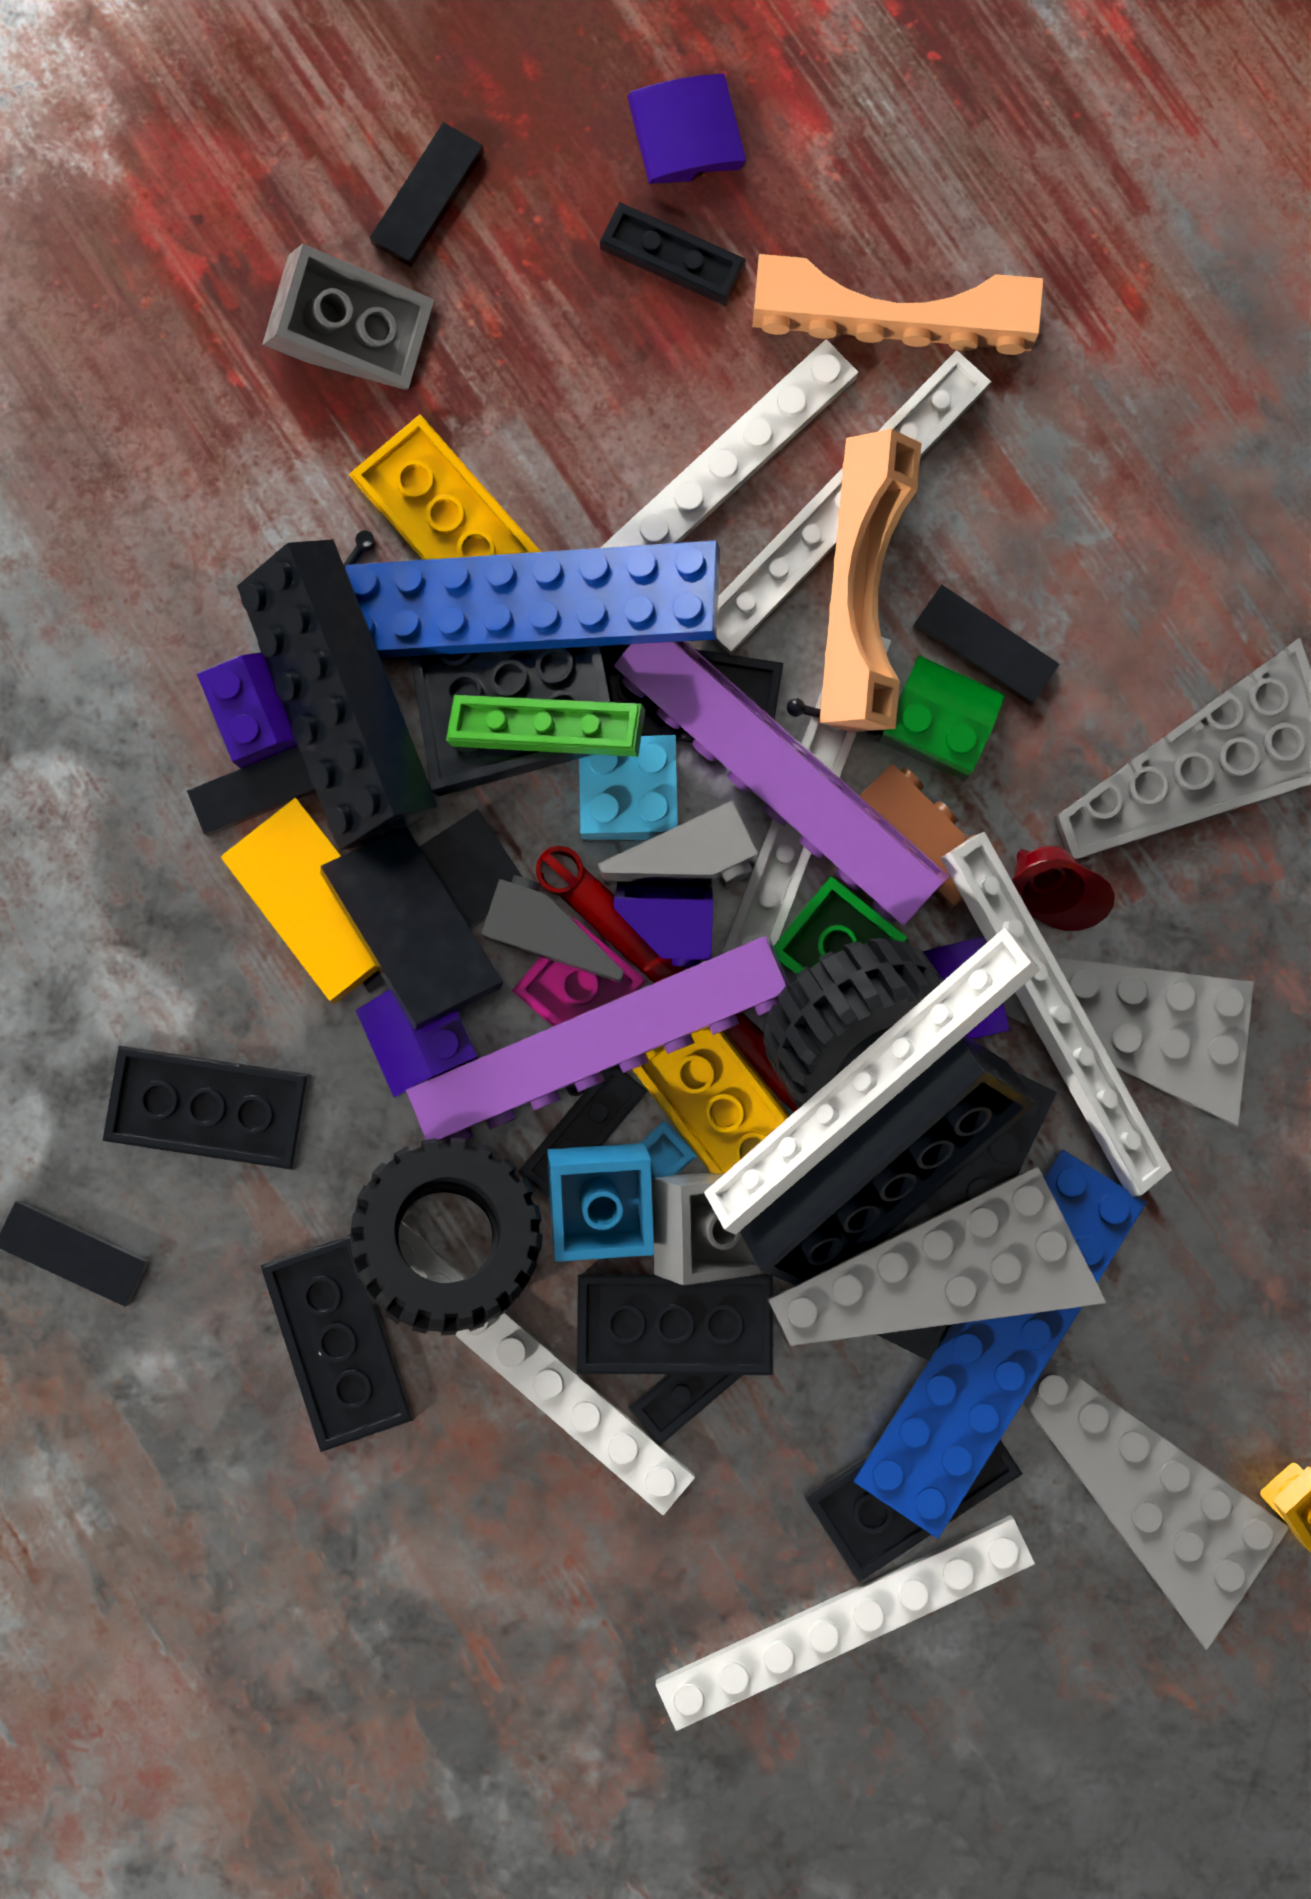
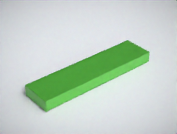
(546, 725)

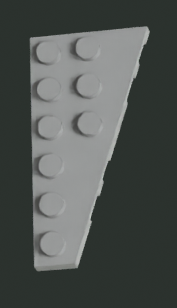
(1221, 759)
(1166, 1029)
(968, 1264)
(1174, 1514)

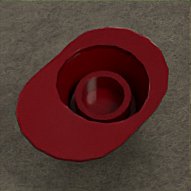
(1061, 889)

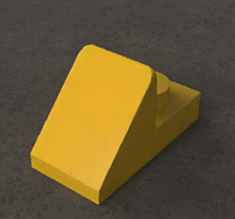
(1291, 1500)

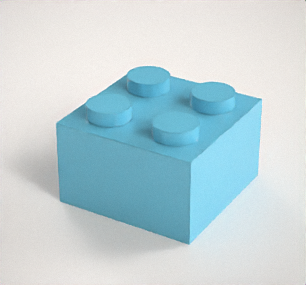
(629, 795)

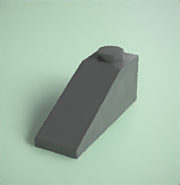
(537, 925)

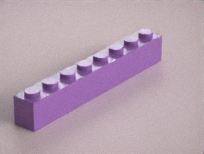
(784, 775)
(600, 1040)

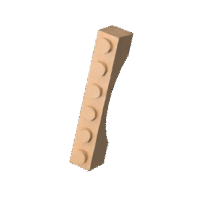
(801, 298)
(876, 488)

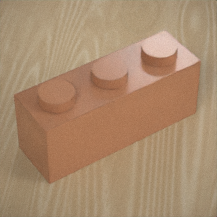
(927, 825)

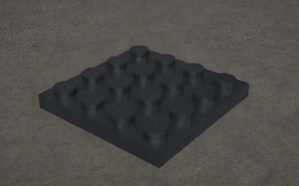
(532, 674)

